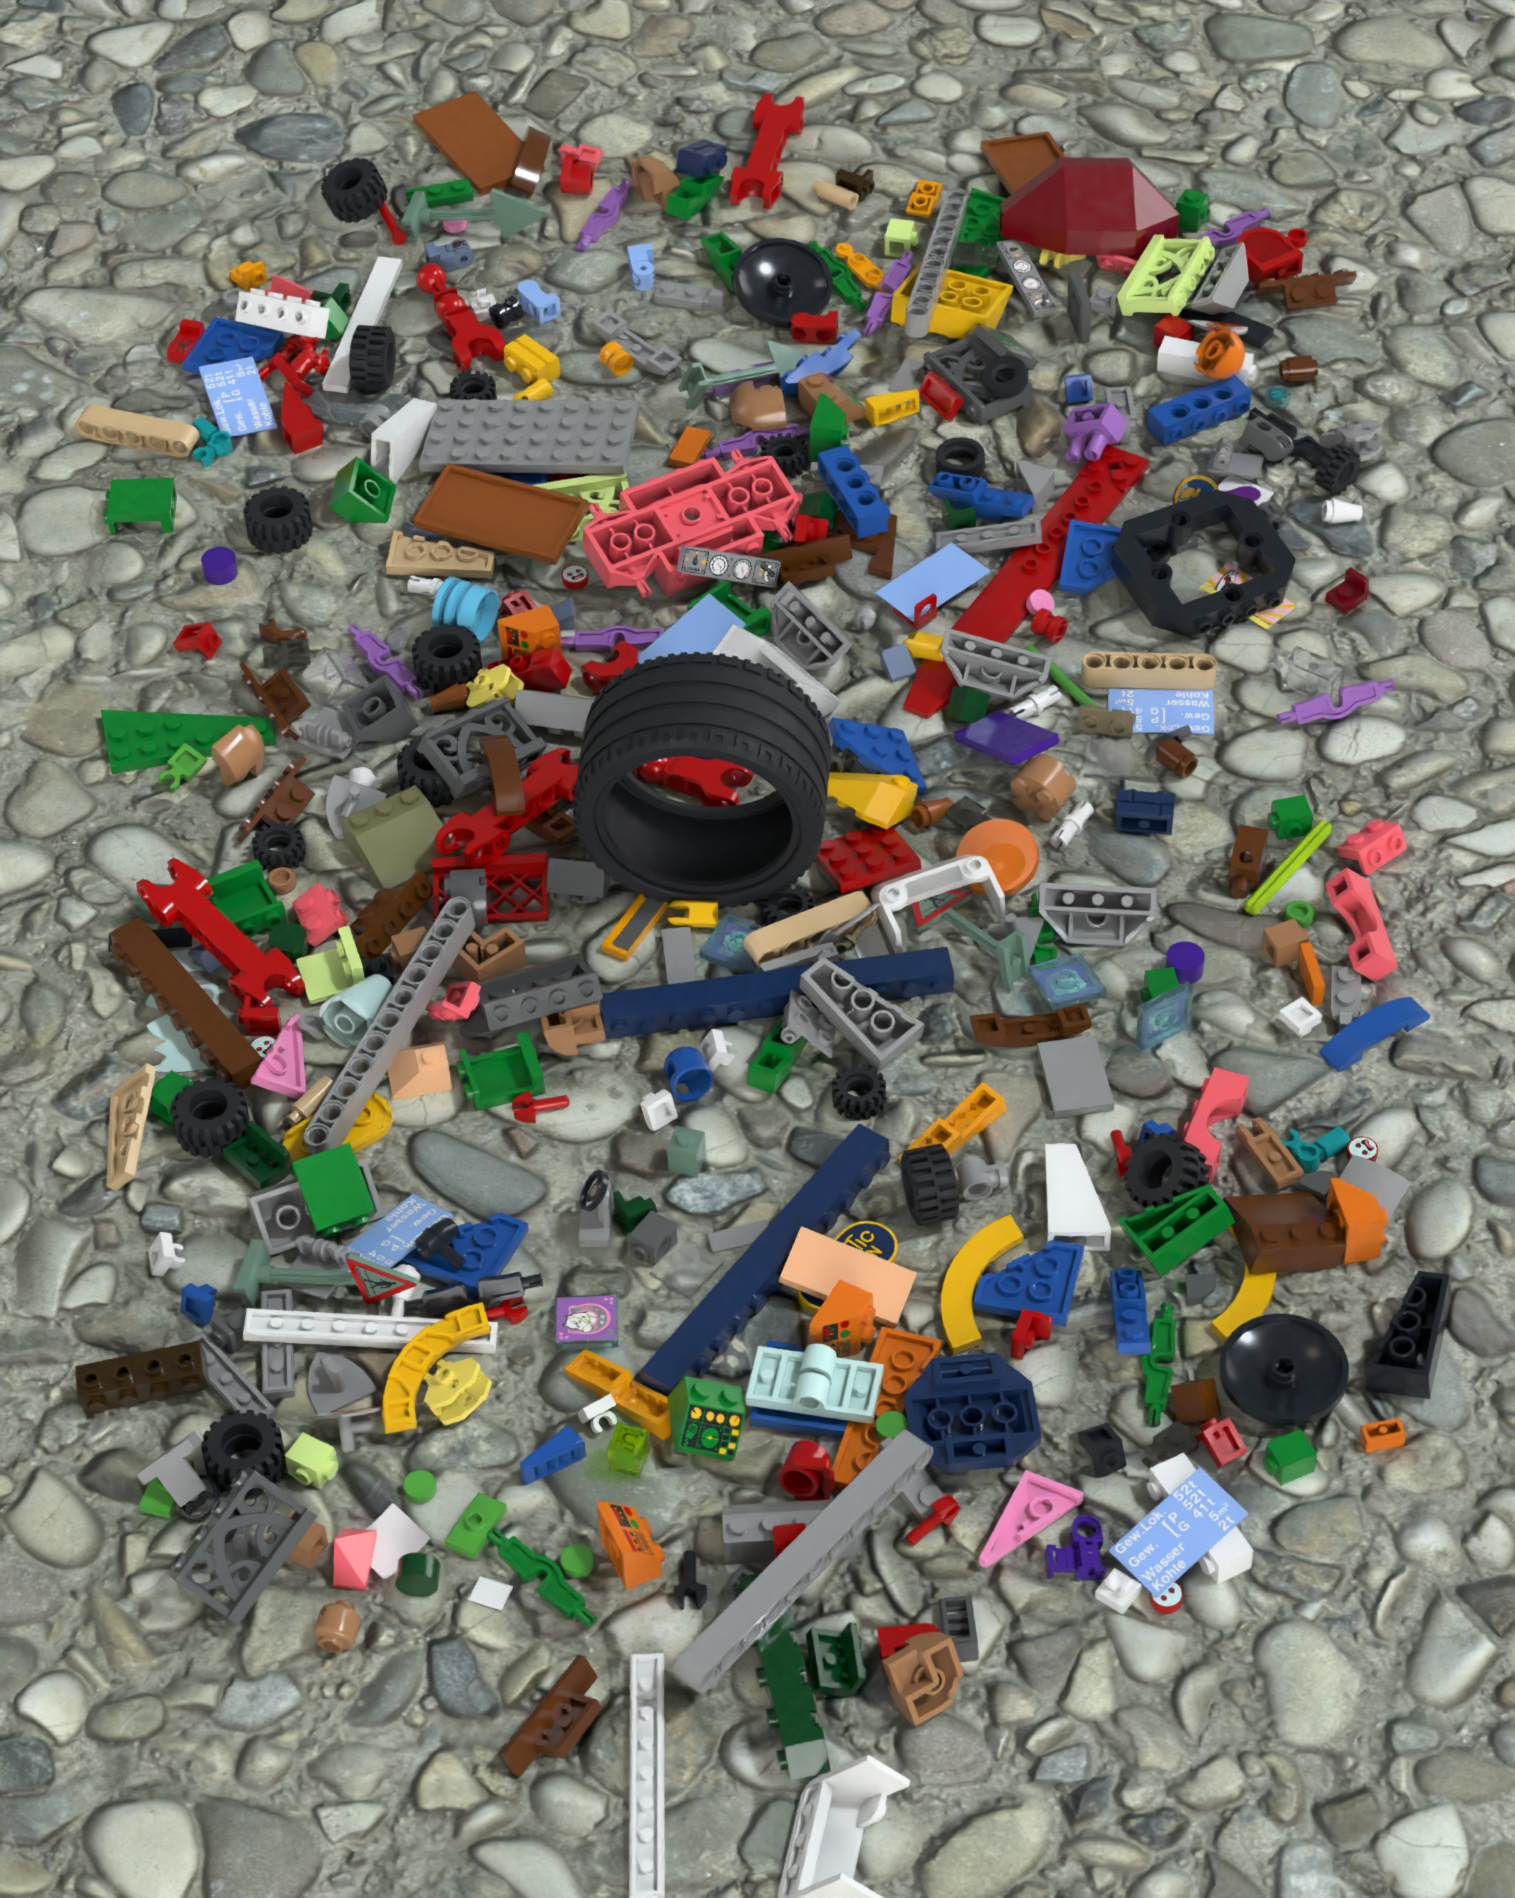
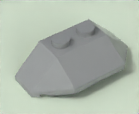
(1221, 283)
(805, 630)
(993, 666)
(1097, 912)

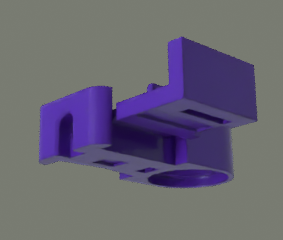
(1080, 1555)

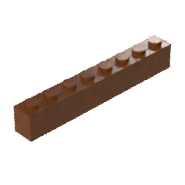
(185, 1003)

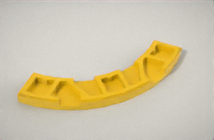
(964, 1277)
(1249, 1303)
(420, 1356)

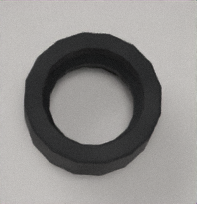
(961, 447)

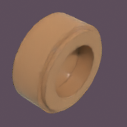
(282, 880)

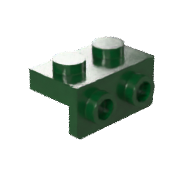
(258, 1157)
(836, 1660)

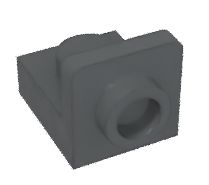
(230, 1330)

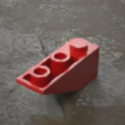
(298, 424)
(539, 670)

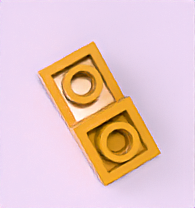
(925, 198)

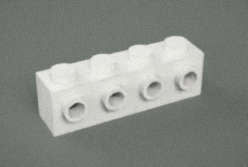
(282, 314)

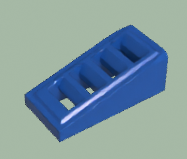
(555, 1454)

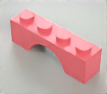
(1354, 899)
(1221, 1099)

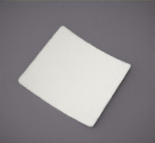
(395, 1538)

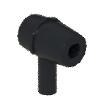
(437, 1240)

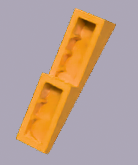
(964, 1122)
(631, 1398)

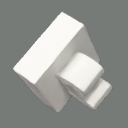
(481, 303)
(1300, 1016)
(716, 1049)
(658, 1109)
(163, 1254)
(598, 1410)
(1118, 1591)

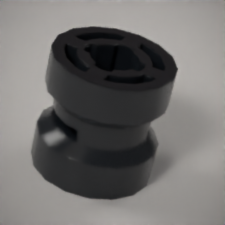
(506, 312)

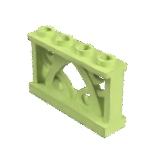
(1187, 255)
(594, 488)

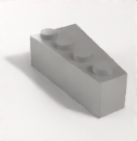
(863, 1017)

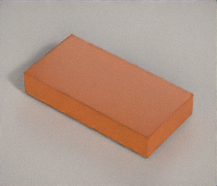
(689, 447)
(1311, 974)

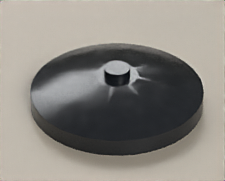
(781, 280)
(1284, 1369)

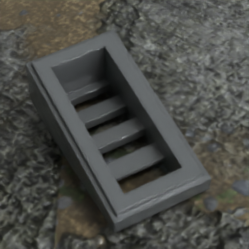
(965, 1645)

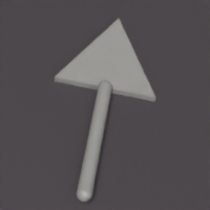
(830, 936)

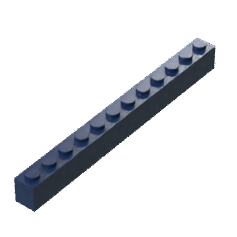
(765, 993)
(758, 1270)

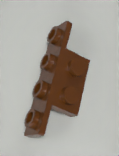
(1307, 292)
(811, 560)
(282, 697)
(284, 805)
(389, 914)
(557, 1719)

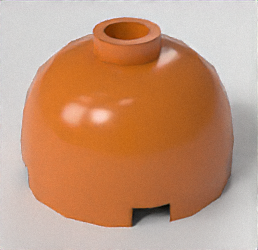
(1220, 354)

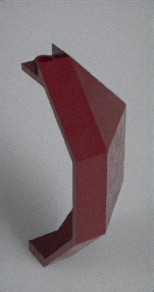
(1089, 209)

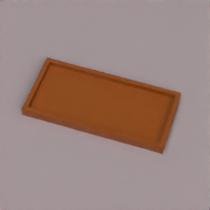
(473, 141)
(1020, 157)
(501, 513)

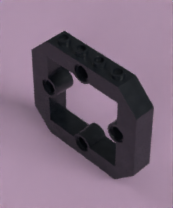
(1151, 581)

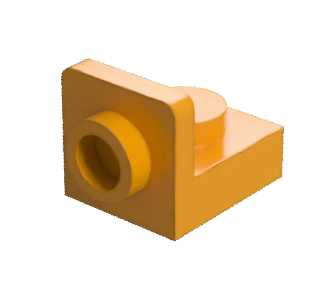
(249, 274)

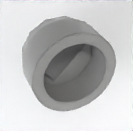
(864, 618)

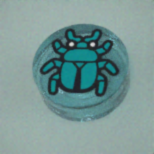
(1277, 397)

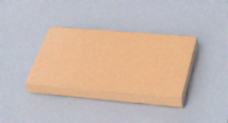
(820, 1262)

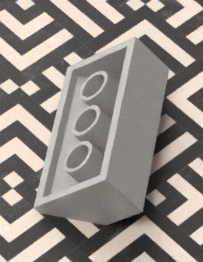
(553, 711)
(283, 1215)
(750, 1528)

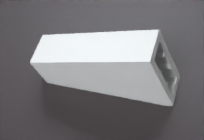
(401, 438)
(1072, 1202)

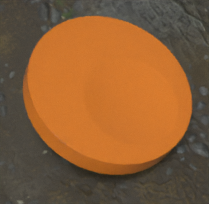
(1009, 851)

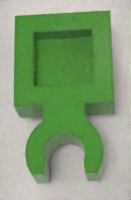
(183, 764)

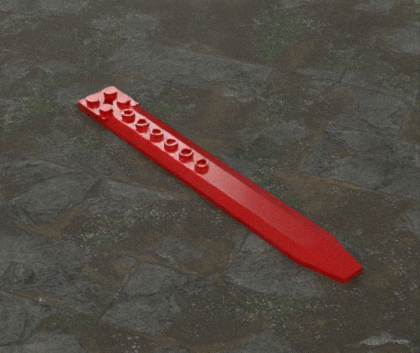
(1002, 602)

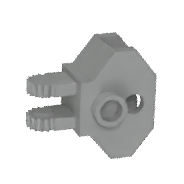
(1355, 436)

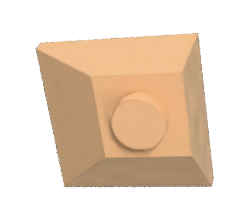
(419, 1071)

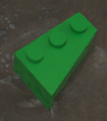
(1177, 1228)

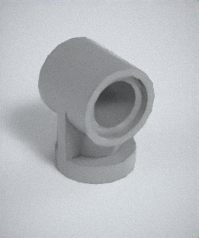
(373, 419)
(979, 1180)

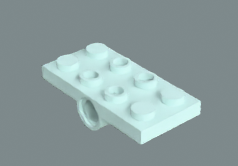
(815, 1383)

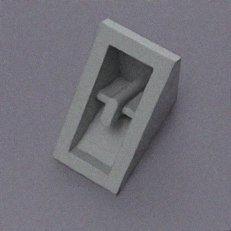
(1035, 481)

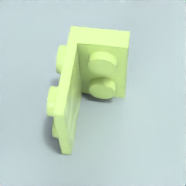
(331, 970)

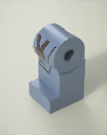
(449, 255)

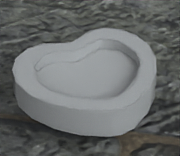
(397, 638)
(312, 1025)

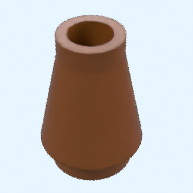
(451, 698)
(930, 812)

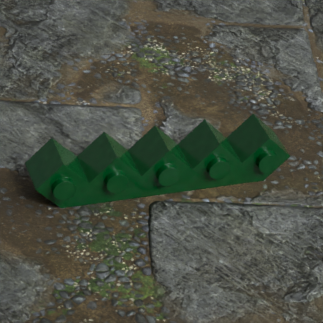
(791, 1698)

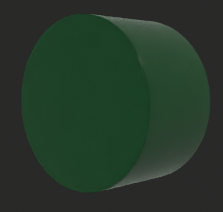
(290, 940)
(417, 1574)

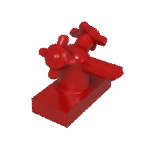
(308, 359)

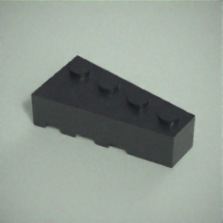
(1411, 1347)

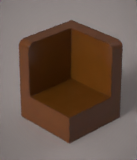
(1195, 1400)

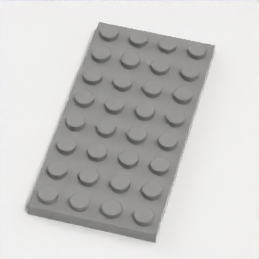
(531, 436)

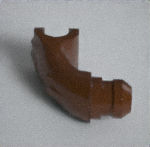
(274, 635)

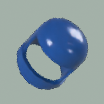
(688, 1067)

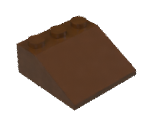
(1285, 1232)

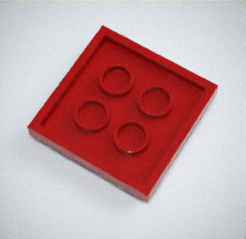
(866, 858)

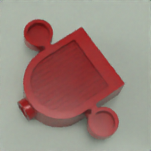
(1273, 254)

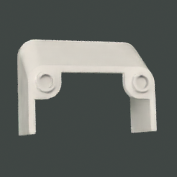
(749, 646)
(931, 881)
(831, 1829)

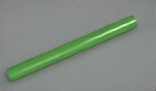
(1065, 682)

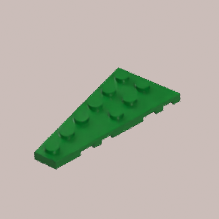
(981, 226)
(151, 738)

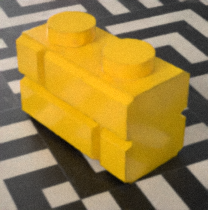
(531, 360)

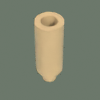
(836, 194)
(310, 1101)

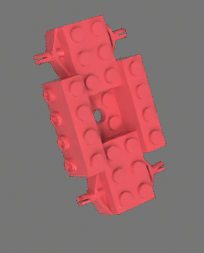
(653, 522)

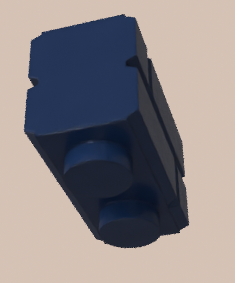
(701, 158)
(1145, 811)

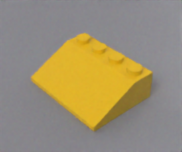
(961, 304)

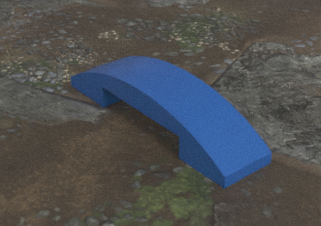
(1370, 1029)

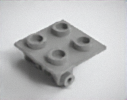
(1225, 462)
(328, 733)
(807, 1021)
(318, 1256)

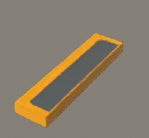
(633, 927)

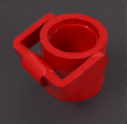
(576, 176)
(805, 1470)

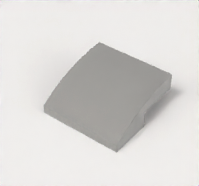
(1377, 1180)

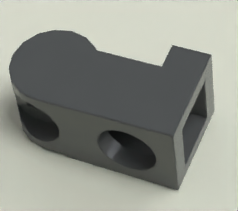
(1266, 438)

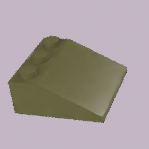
(395, 837)

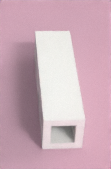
(1178, 358)

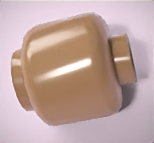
(337, 1626)

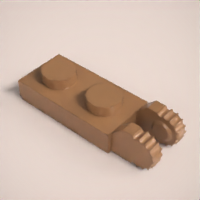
(1270, 1154)

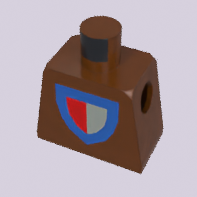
(1245, 868)

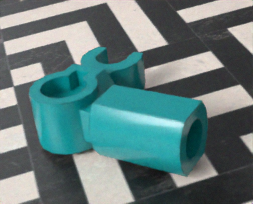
(217, 441)
(1310, 1155)

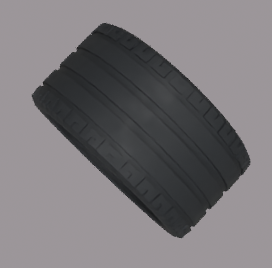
(712, 711)

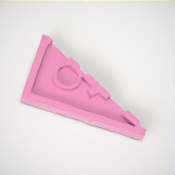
(284, 1063)
(1031, 1509)

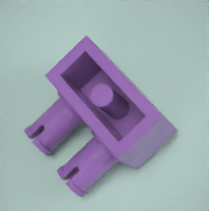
(1092, 429)

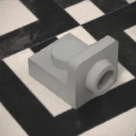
(1106, 301)

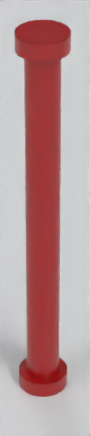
(398, 236)

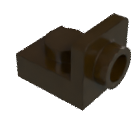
(858, 184)

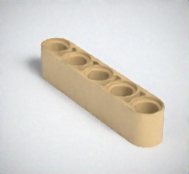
(137, 431)
(1148, 671)
(807, 927)

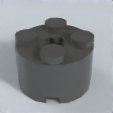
(469, 885)

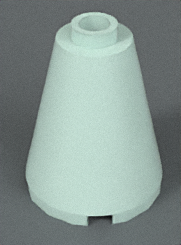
(354, 1009)

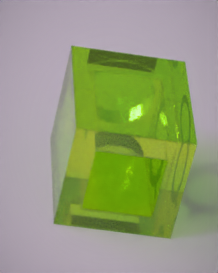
(628, 1449)

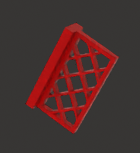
(510, 866)

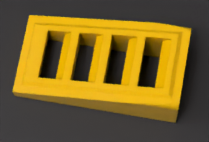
(877, 405)

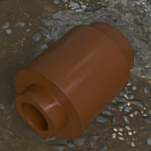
(1298, 369)
(1176, 757)

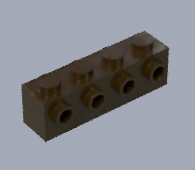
(142, 1377)

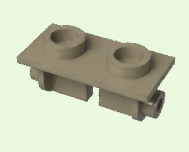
(1099, 720)

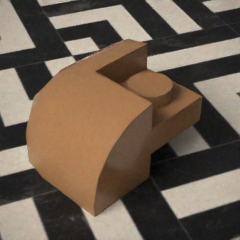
(653, 180)
(758, 408)
(238, 753)
(573, 1027)
(924, 1676)

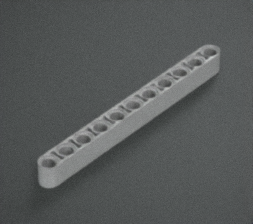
(936, 263)
(390, 1027)
(802, 1561)

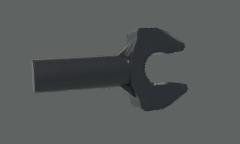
(690, 1583)

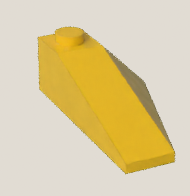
(875, 797)

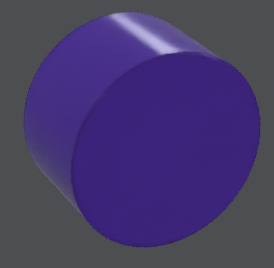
(219, 565)
(1187, 961)

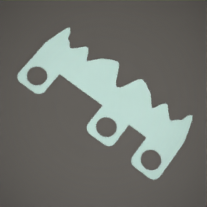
(178, 1053)

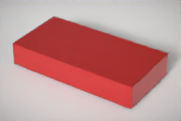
(940, 396)

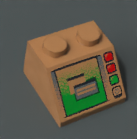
(837, 391)

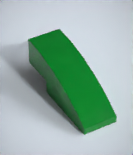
(693, 195)
(723, 256)
(774, 1061)

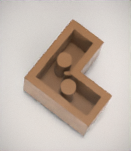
(490, 957)

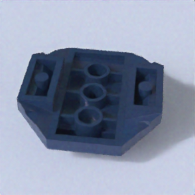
(978, 1391)

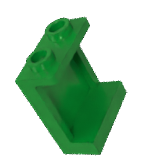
(141, 502)
(757, 621)
(247, 899)
(501, 1074)
(333, 1190)

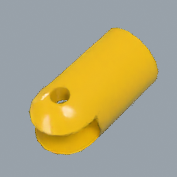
(538, 391)
(924, 645)
(697, 913)

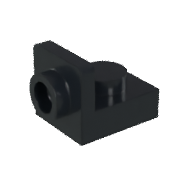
(1104, 1448)

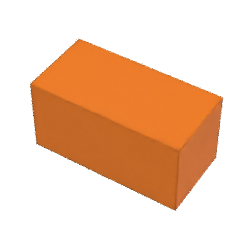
(1382, 1435)

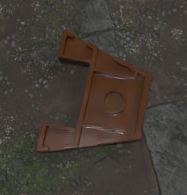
(879, 544)

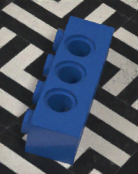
(1198, 410)
(853, 491)

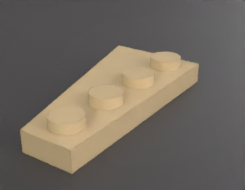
(426, 558)
(126, 1125)

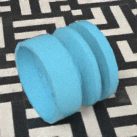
(466, 606)

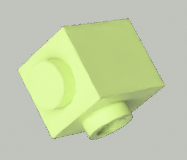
(900, 237)
(311, 1461)

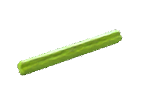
(1287, 867)

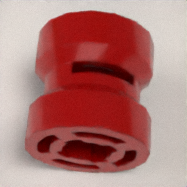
(1049, 625)

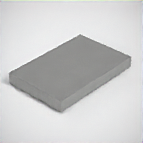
(1075, 1076)

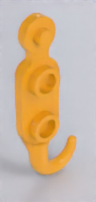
(861, 266)

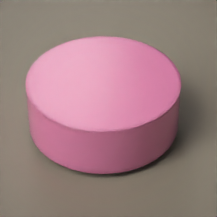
(454, 226)
(1039, 599)

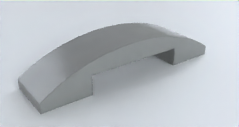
(645, 356)

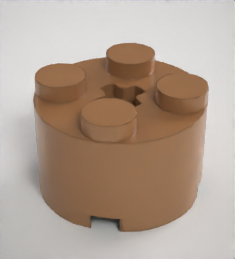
(1042, 786)

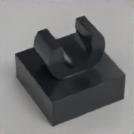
(378, 966)

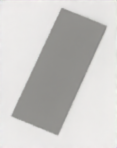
(906, 375)
(736, 1236)

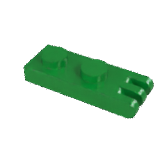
(445, 193)

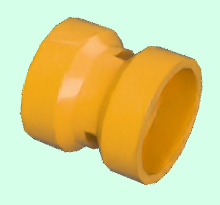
(616, 358)

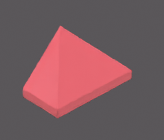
(353, 1558)

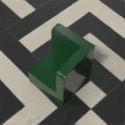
(340, 295)
(819, 506)
(959, 518)
(967, 705)
(633, 1210)

